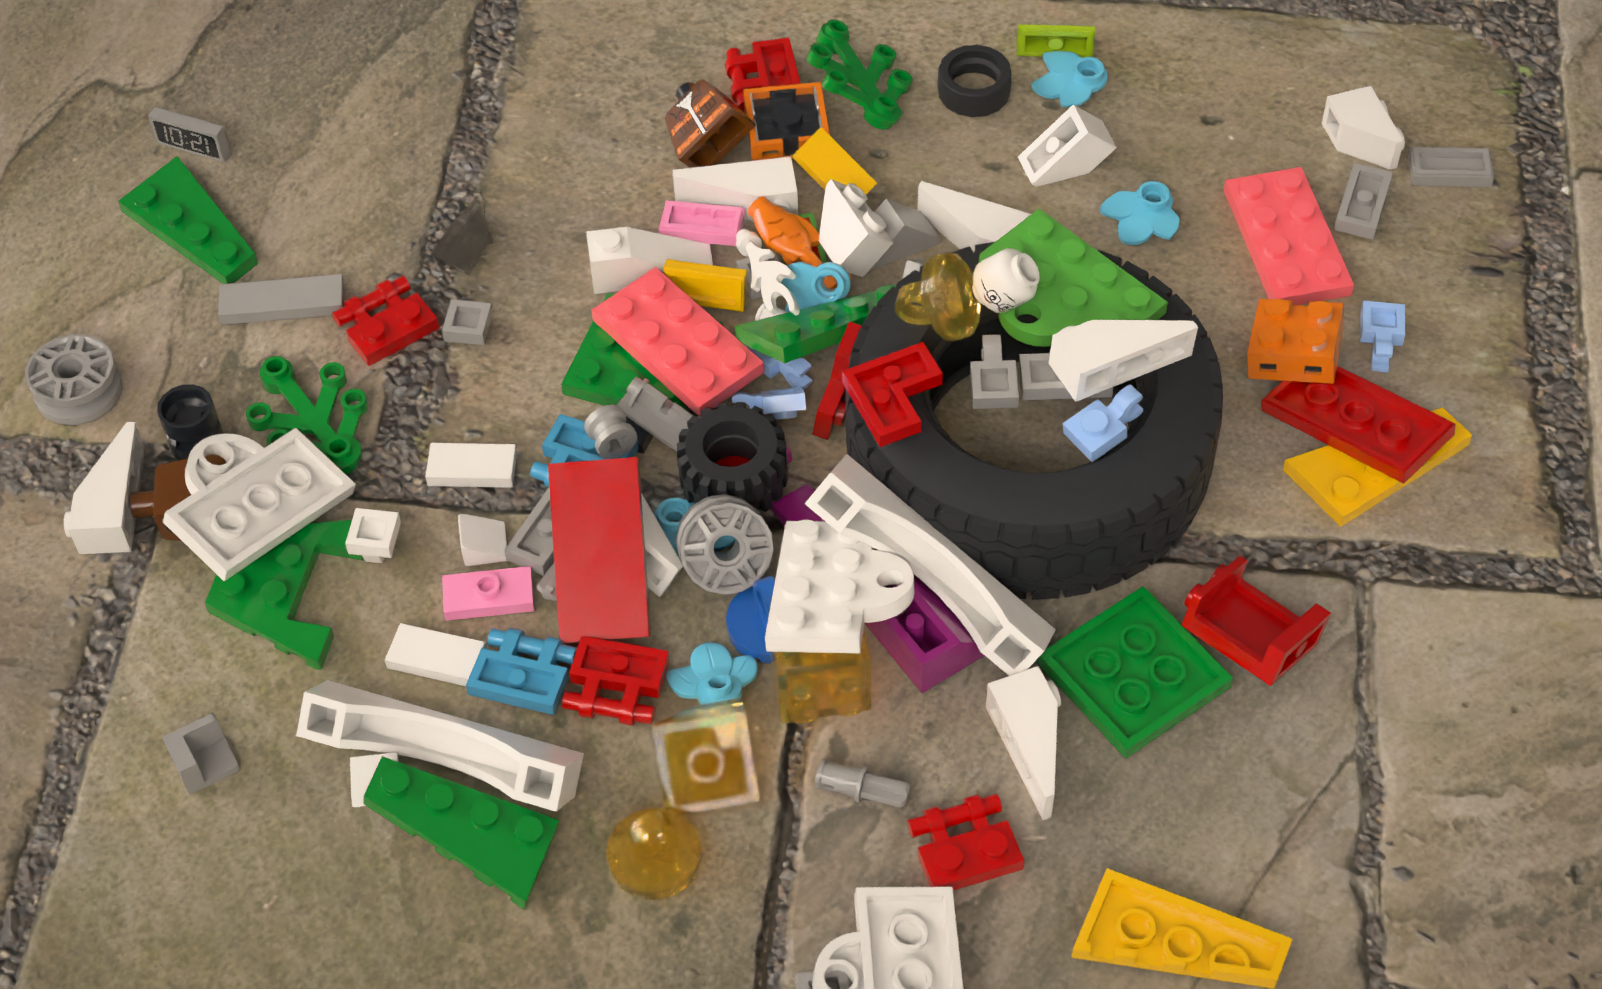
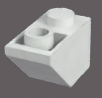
(1362, 128)
(850, 230)

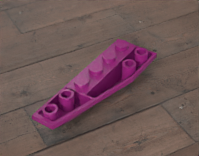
(923, 638)

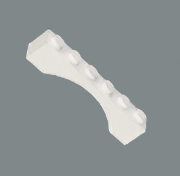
(993, 616)
(510, 762)

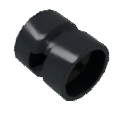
(187, 418)

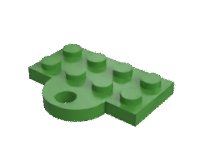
(1073, 283)

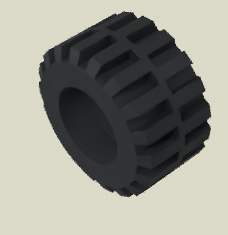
(727, 434)

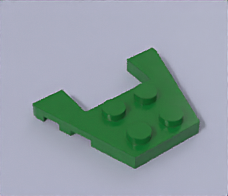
(269, 590)

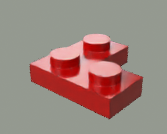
(882, 390)
(832, 406)

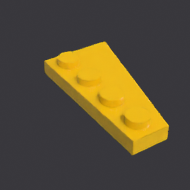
(1350, 487)
(1172, 934)

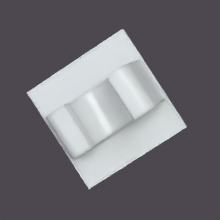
(373, 534)

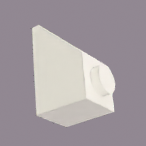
(1067, 148)

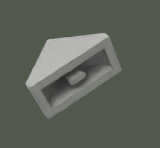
(906, 229)

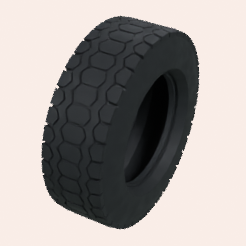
(1061, 525)

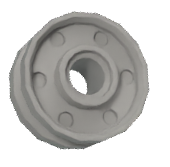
(73, 379)
(729, 570)

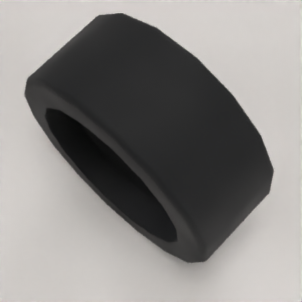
(974, 60)

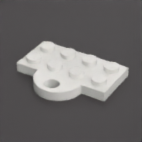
(253, 498)
(830, 589)
(900, 941)

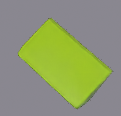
(1039, 39)

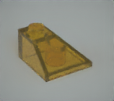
(705, 758)

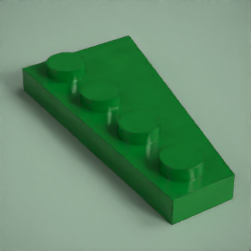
(189, 221)
(813, 329)
(482, 832)

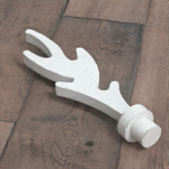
(766, 274)

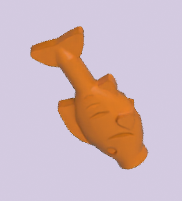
(787, 234)

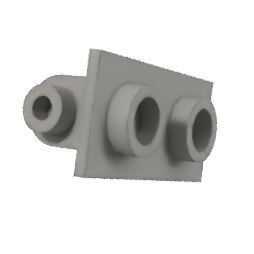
(654, 412)

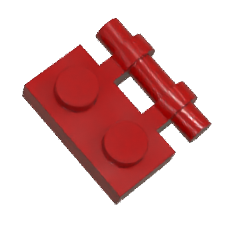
(770, 59)
(390, 329)
(619, 668)
(967, 857)

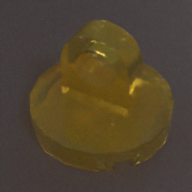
(945, 298)
(654, 853)

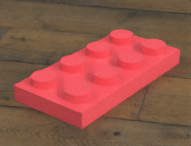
(1288, 237)
(678, 341)

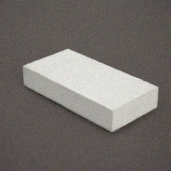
(471, 465)
(433, 654)

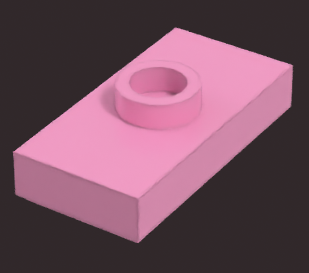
(702, 222)
(488, 593)

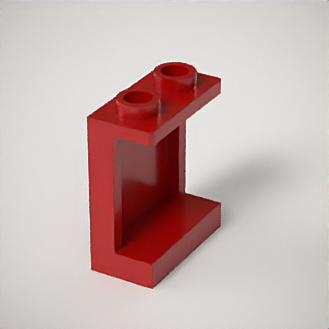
(1250, 624)

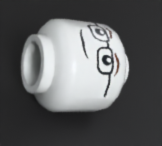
(1005, 280)

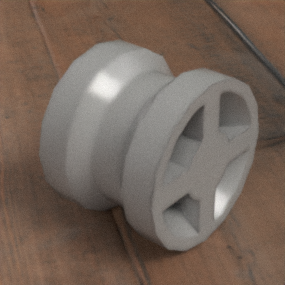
(610, 431)

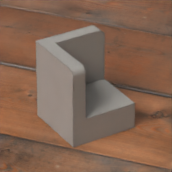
(201, 753)

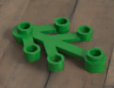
(879, 108)
(279, 378)

